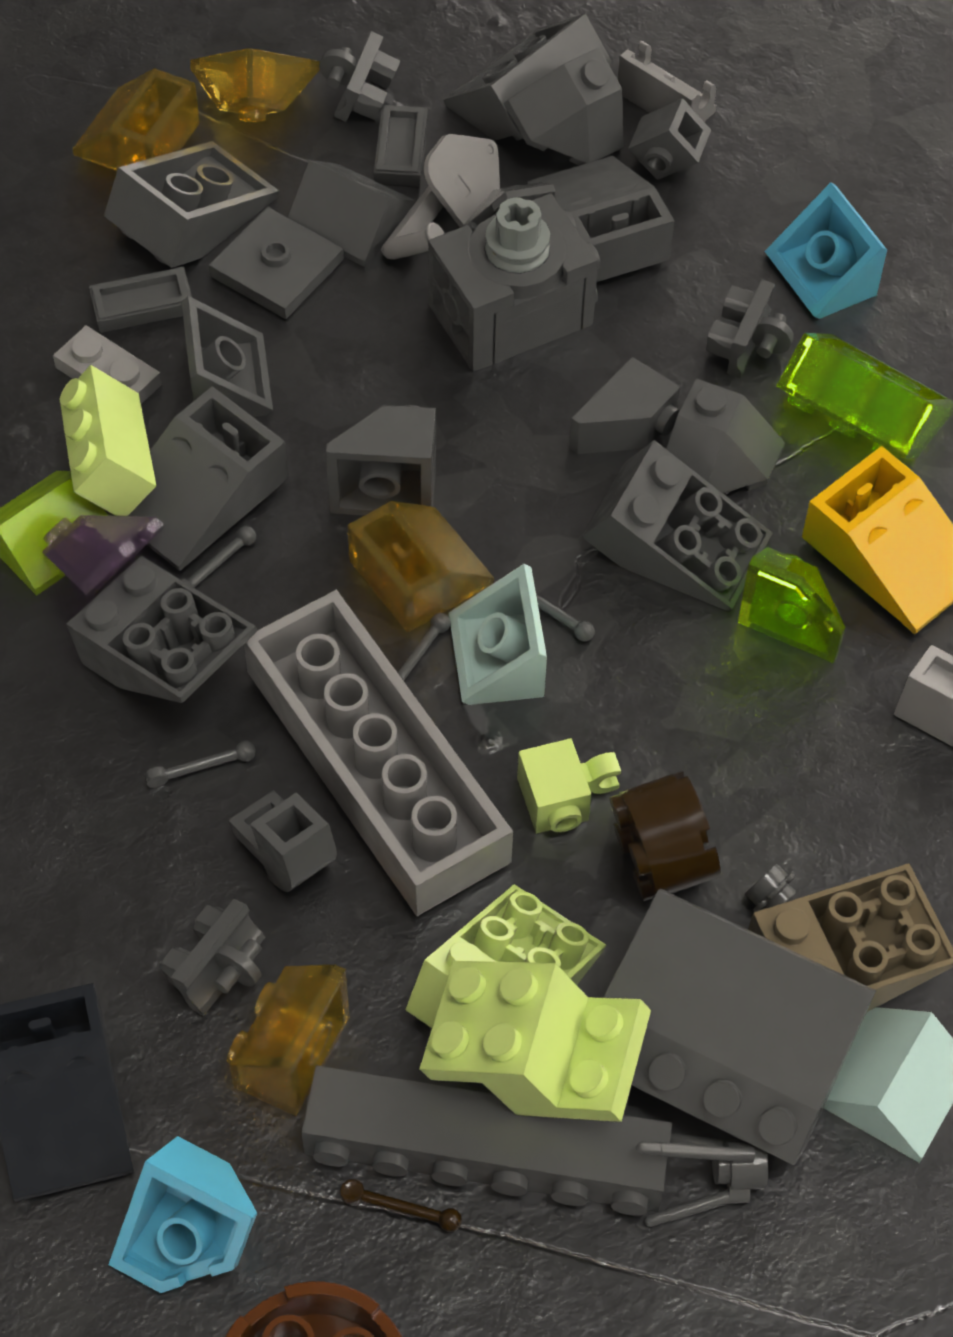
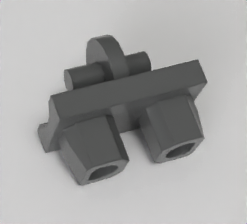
(344, 70)
(756, 328)
(219, 959)

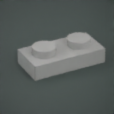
(96, 350)

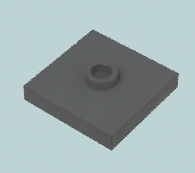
(276, 262)

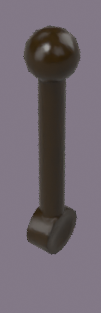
(353, 1194)

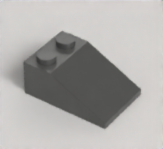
(186, 201)

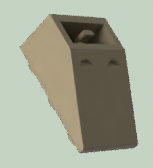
(867, 930)

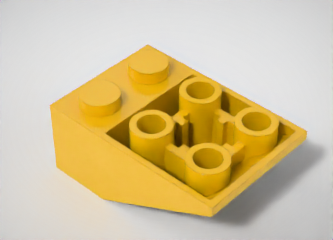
(887, 538)

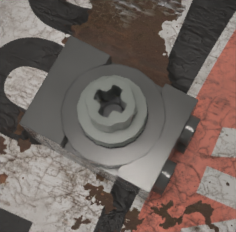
(513, 281)

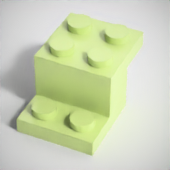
(536, 1040)

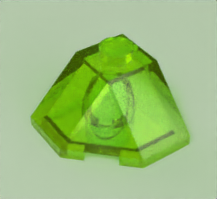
(791, 604)

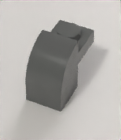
(285, 838)

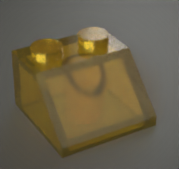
(291, 1035)

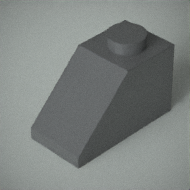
(626, 411)

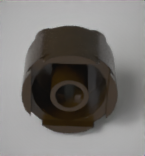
(665, 835)

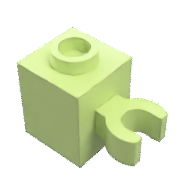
(560, 787)

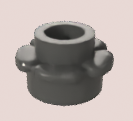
(771, 889)

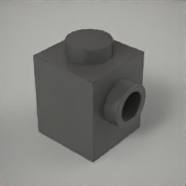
(669, 139)

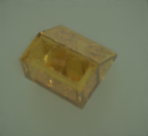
(141, 121)
(414, 561)

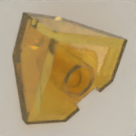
(253, 81)

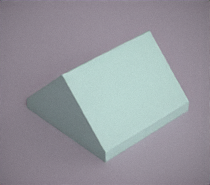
(500, 642)
(897, 1079)

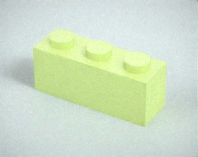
(106, 442)

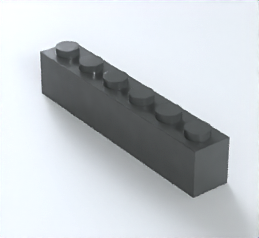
(478, 1139)

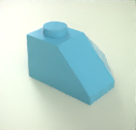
(183, 1219)

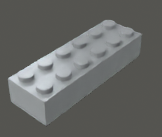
(378, 752)

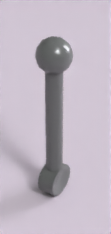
(245, 537)
(439, 624)
(583, 630)
(159, 776)

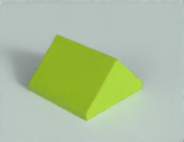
(30, 518)

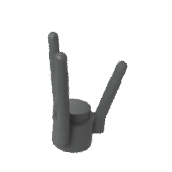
(733, 1163)

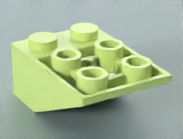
(508, 930)

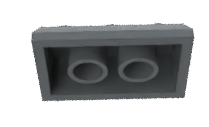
(538, 54)

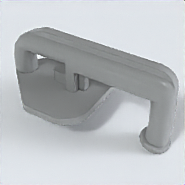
(460, 178)

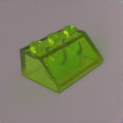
(863, 395)

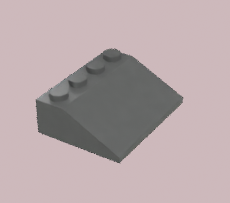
(737, 1024)

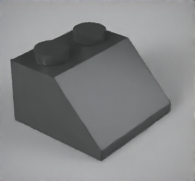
(383, 461)

